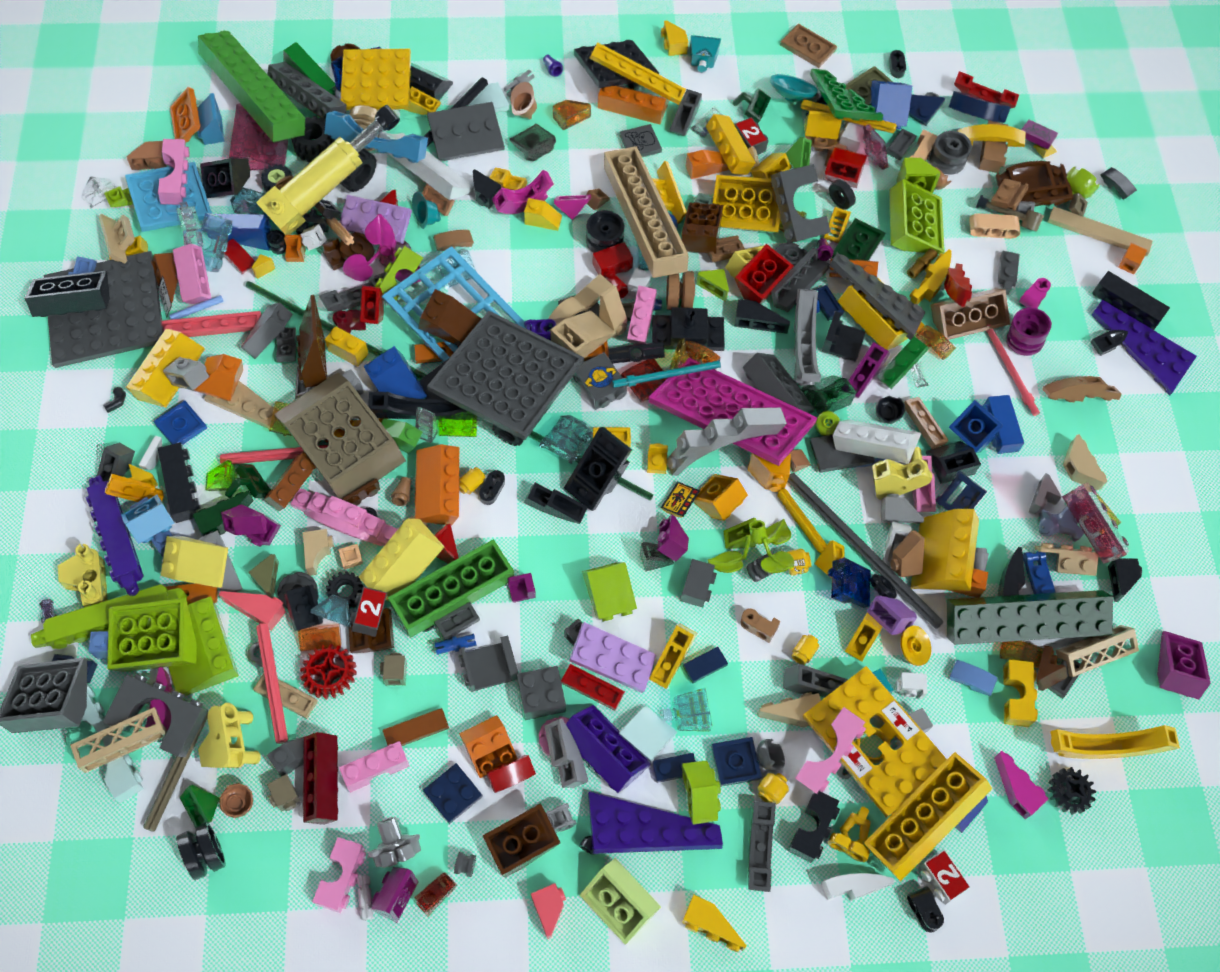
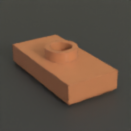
(443, 204)

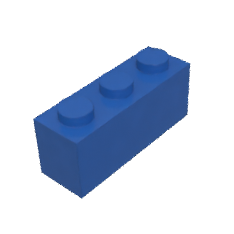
(1009, 437)

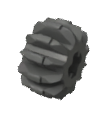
(755, 571)

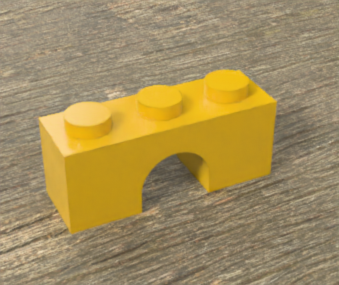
(1022, 677)

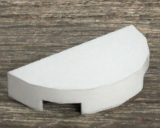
(151, 456)

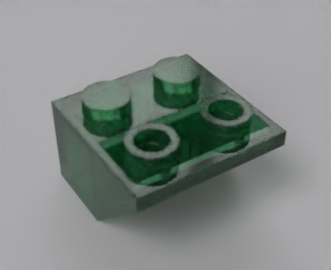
(830, 394)

